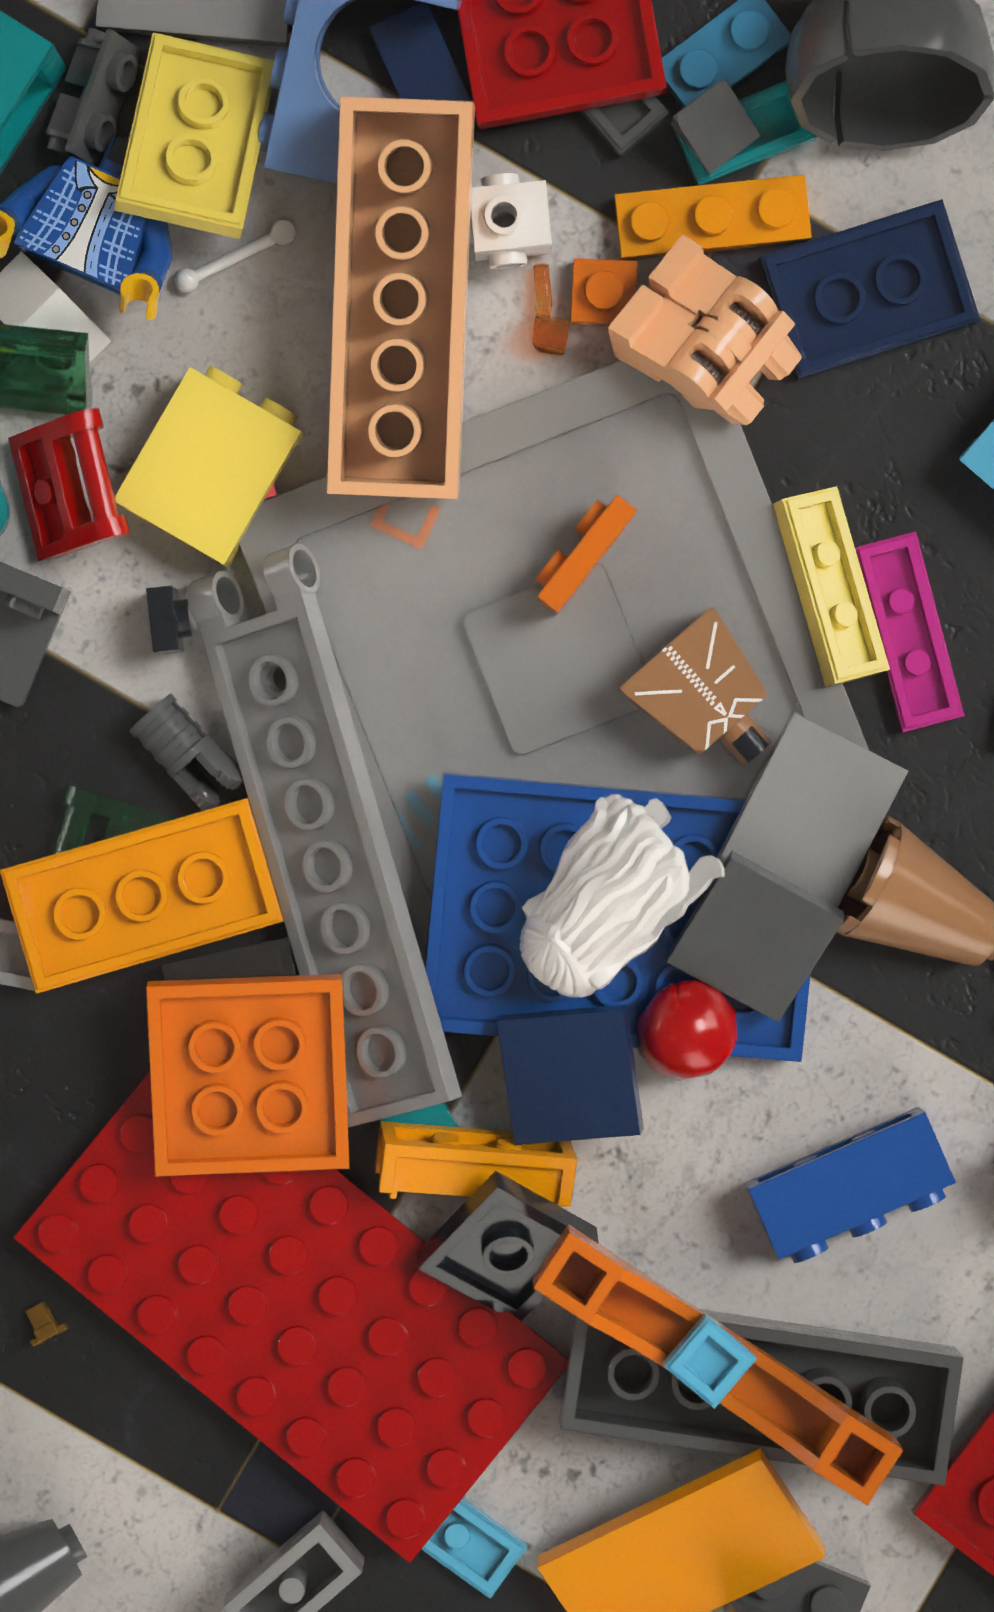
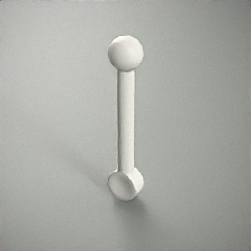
(282, 234)

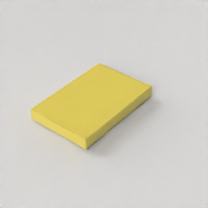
(195, 136)

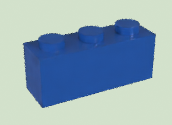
(851, 1185)

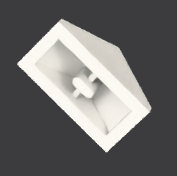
(36, 301)

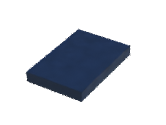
(871, 288)

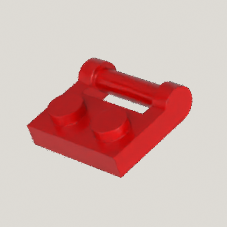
(53, 486)

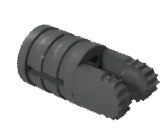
(176, 742)

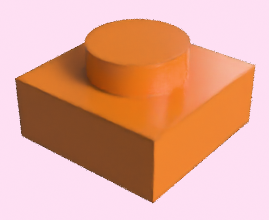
(601, 290)

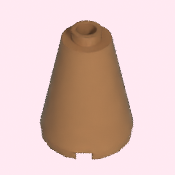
(916, 901)

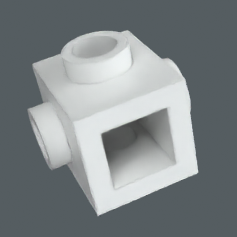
(522, 202)

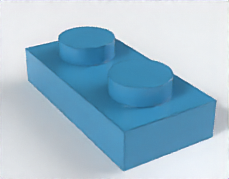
(725, 49)

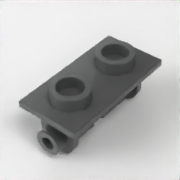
(105, 70)

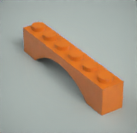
(768, 1396)

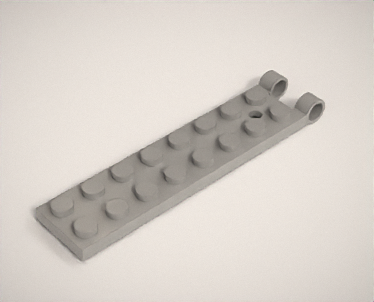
(325, 833)

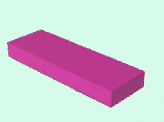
(910, 632)

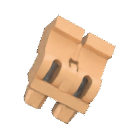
(705, 333)

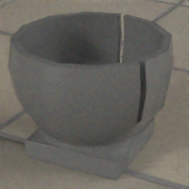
(899, 69)

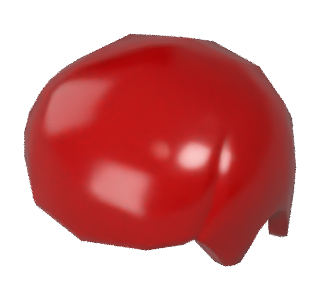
(687, 1030)

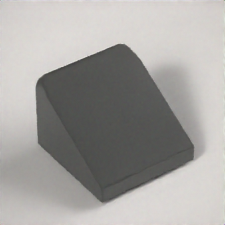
(715, 127)

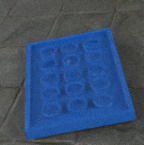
(501, 849)

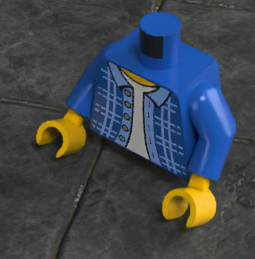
(71, 223)

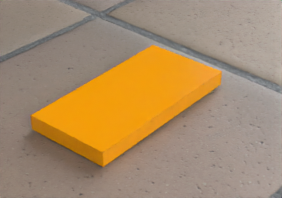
(141, 895)
(688, 1546)

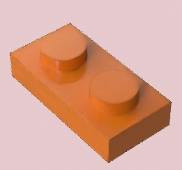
(599, 531)

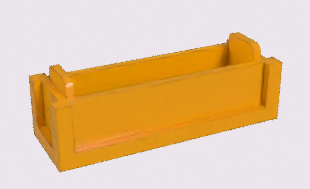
(462, 1159)

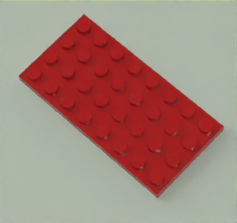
(299, 1321)

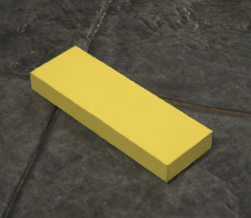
(831, 586)

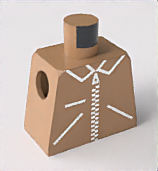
(702, 690)

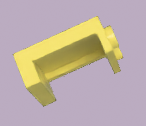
(209, 464)

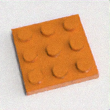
(248, 1074)

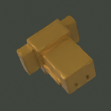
(44, 1324)

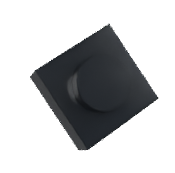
(168, 619)

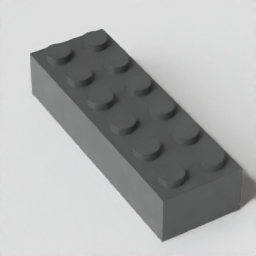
(891, 1381)

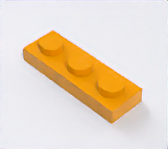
(713, 216)

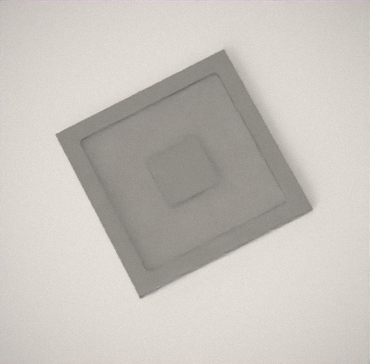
(476, 677)

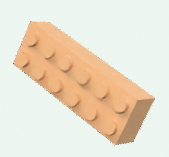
(400, 297)

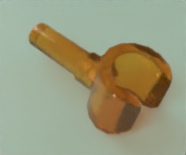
(549, 332)

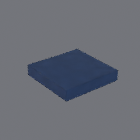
(570, 1074)

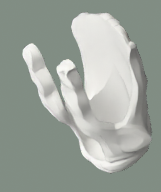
(610, 897)

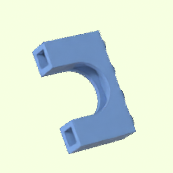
(306, 121)

